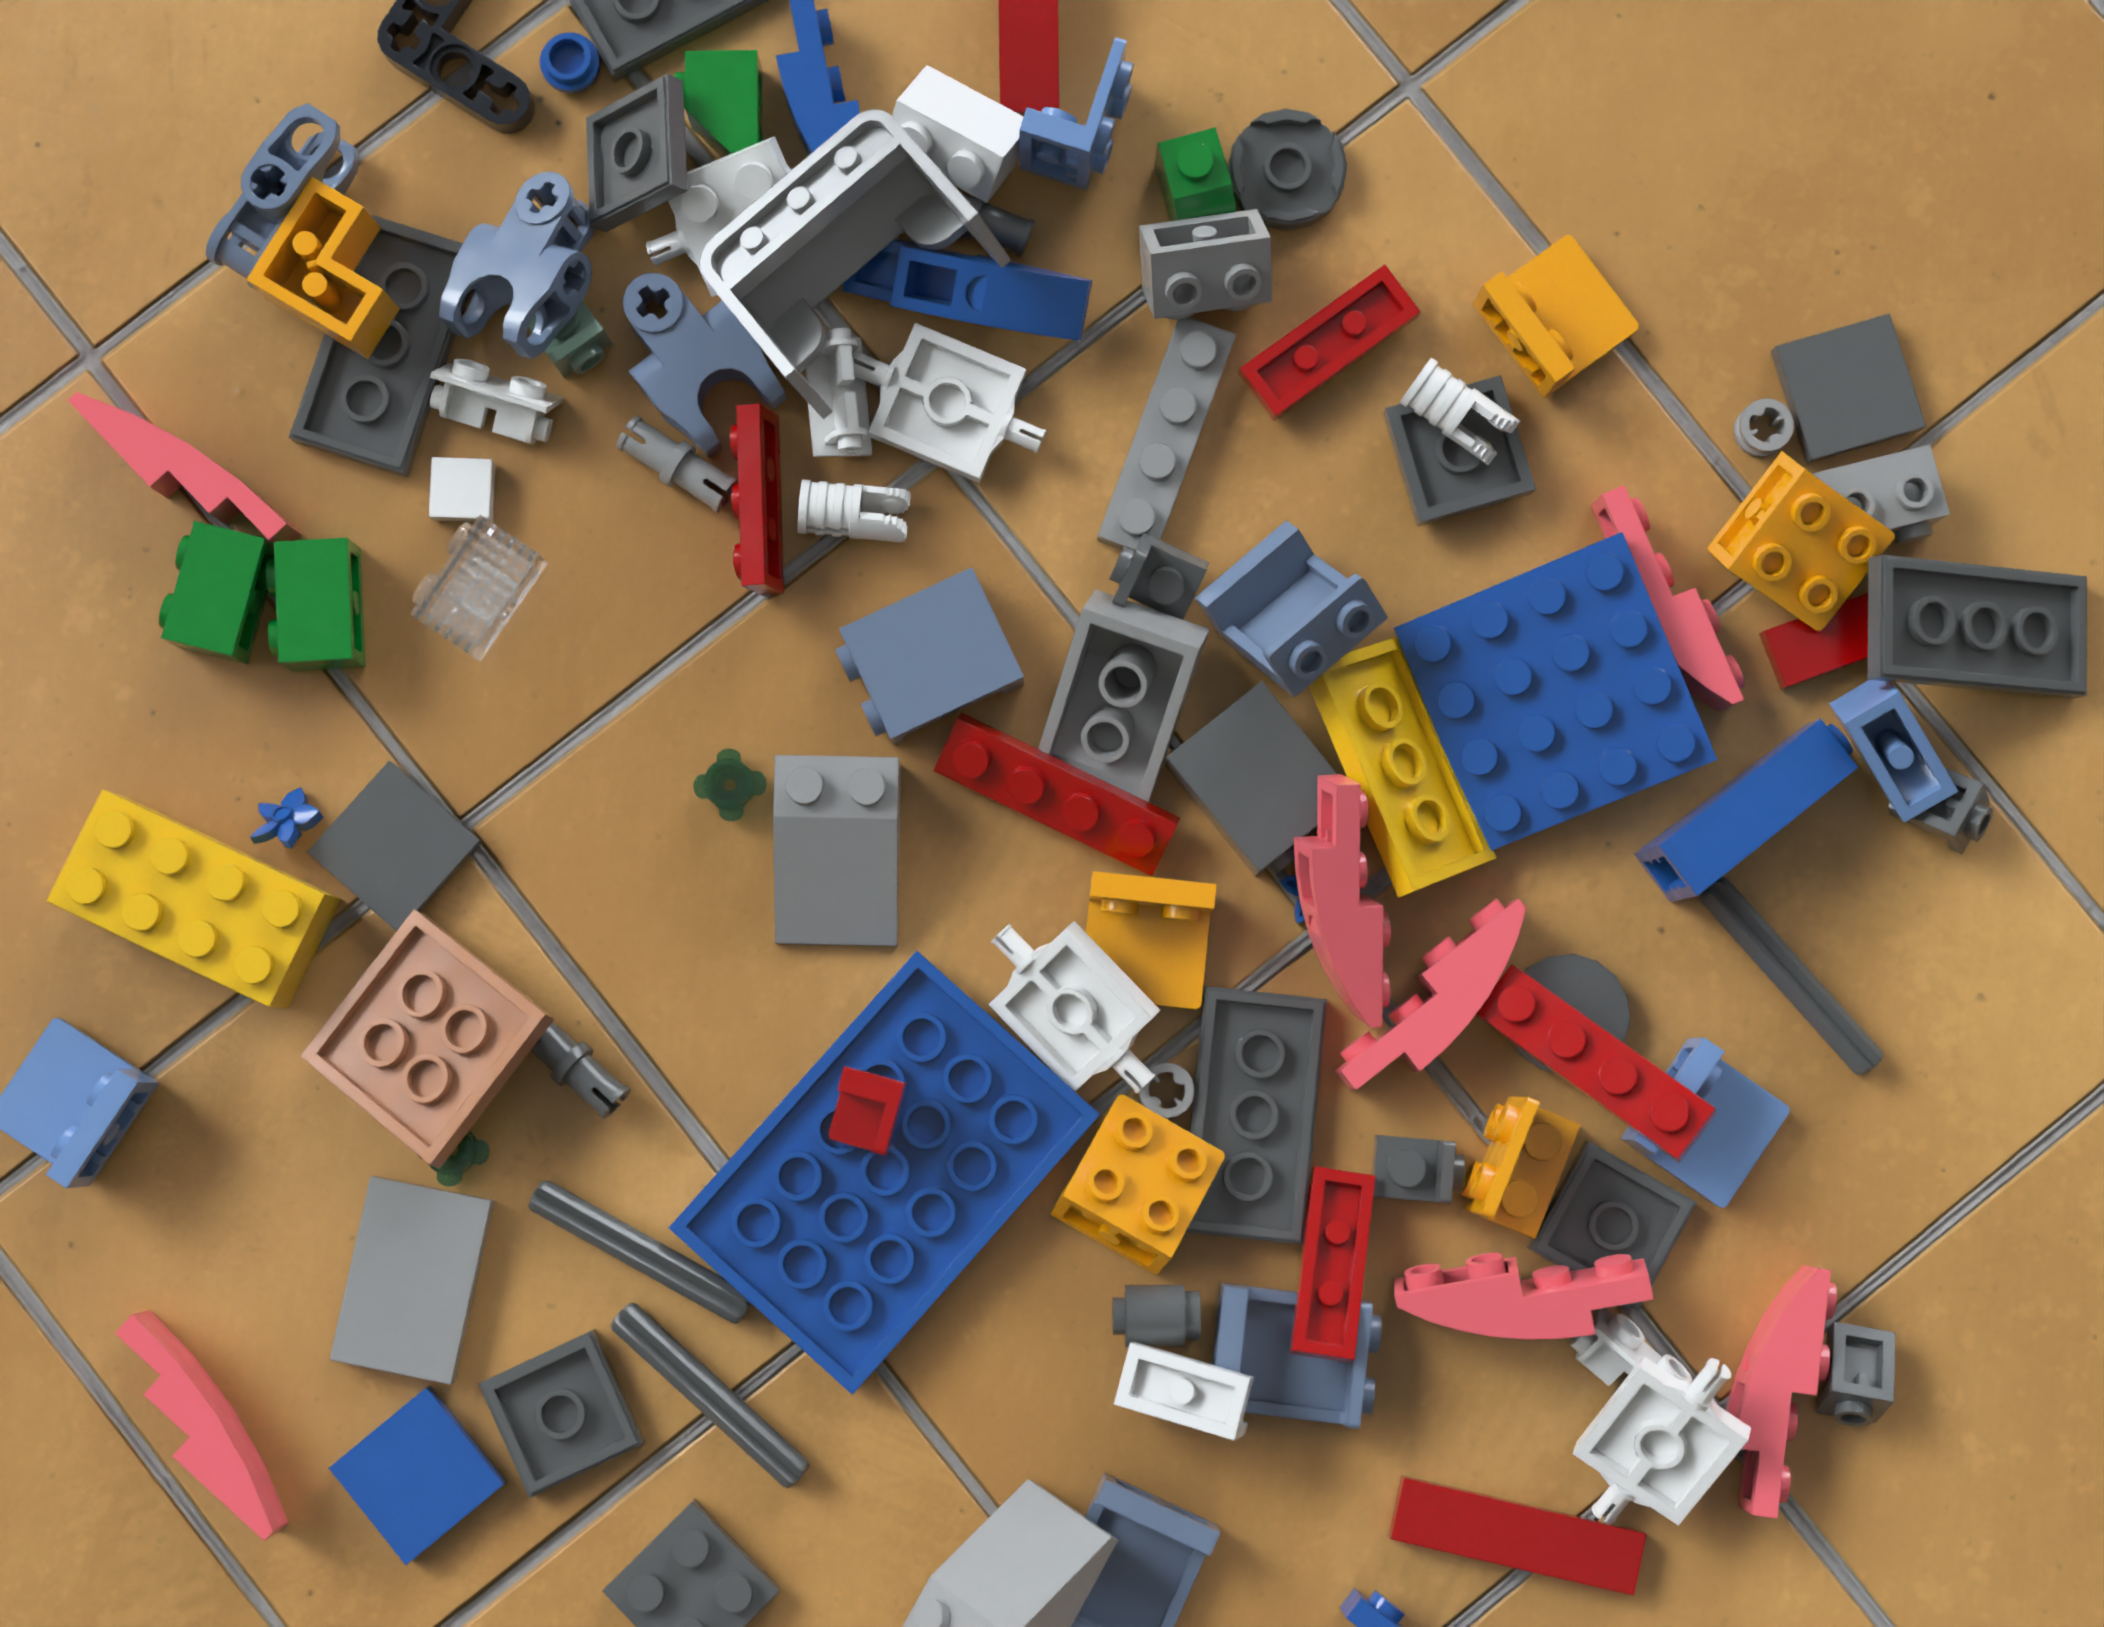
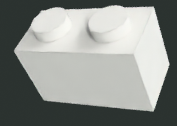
(960, 131)

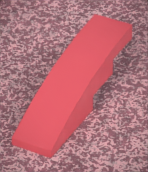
(170, 463)
(218, 1444)

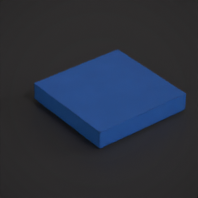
(417, 1475)

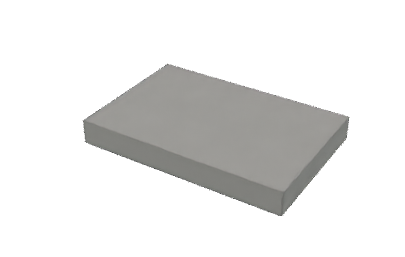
(412, 1280)

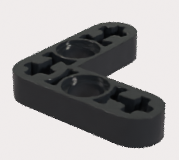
(437, 48)

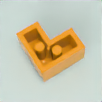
(313, 266)

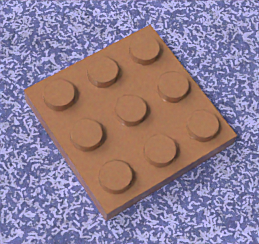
(427, 1038)

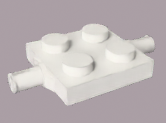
(717, 197)
(947, 402)
(1074, 1007)
(1661, 1441)

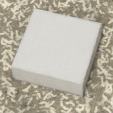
(461, 489)

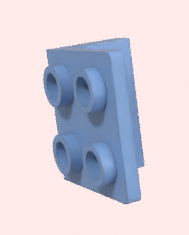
(1070, 152)
(73, 1102)
(1734, 1137)

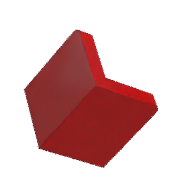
(866, 1110)

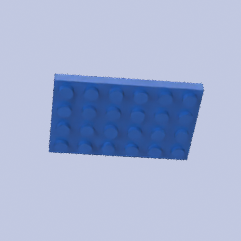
(863, 1243)

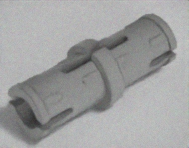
(676, 463)

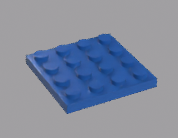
(1555, 692)

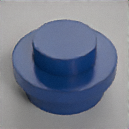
(570, 62)

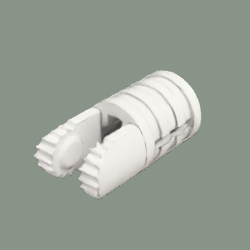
(1446, 402)
(852, 511)

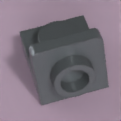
(1158, 576)
(1958, 817)
(1417, 1169)
(1859, 1374)

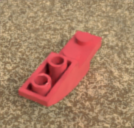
(1685, 618)
(1341, 922)
(1457, 985)
(1495, 1302)
(1780, 1359)

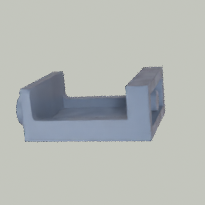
(1290, 609)
(929, 656)
(1255, 1340)
(1152, 1562)

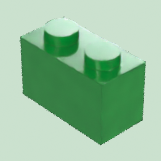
(217, 592)
(317, 604)

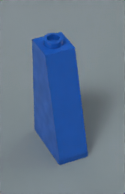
(1747, 811)

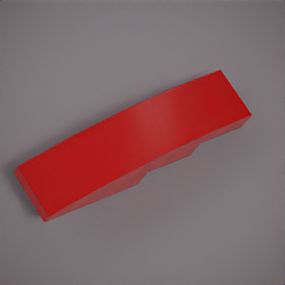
(1029, 54)

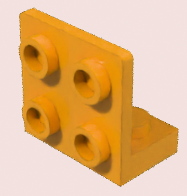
(1555, 315)
(1800, 542)
(1154, 933)
(1519, 1165)
(1139, 1184)

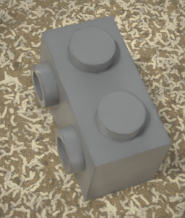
(1206, 264)
(1895, 490)

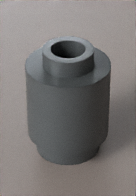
(1157, 1315)

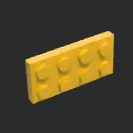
(1396, 756)

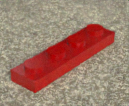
(1056, 794)
(1596, 1063)

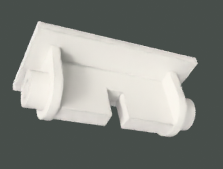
(833, 378)
(472, 391)
(1619, 1348)

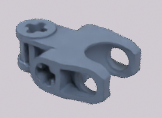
(273, 185)
(525, 263)
(692, 356)

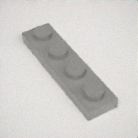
(1167, 433)

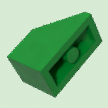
(724, 98)
(1194, 176)

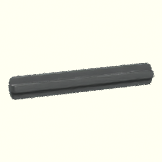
(1791, 976)
(638, 1251)
(709, 1395)

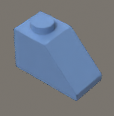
(1893, 747)

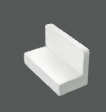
(1184, 1391)

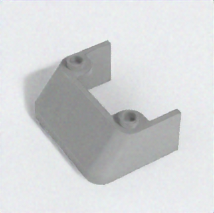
(825, 227)

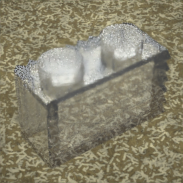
(477, 586)

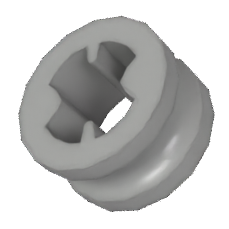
(1781, 418)
(1179, 1076)

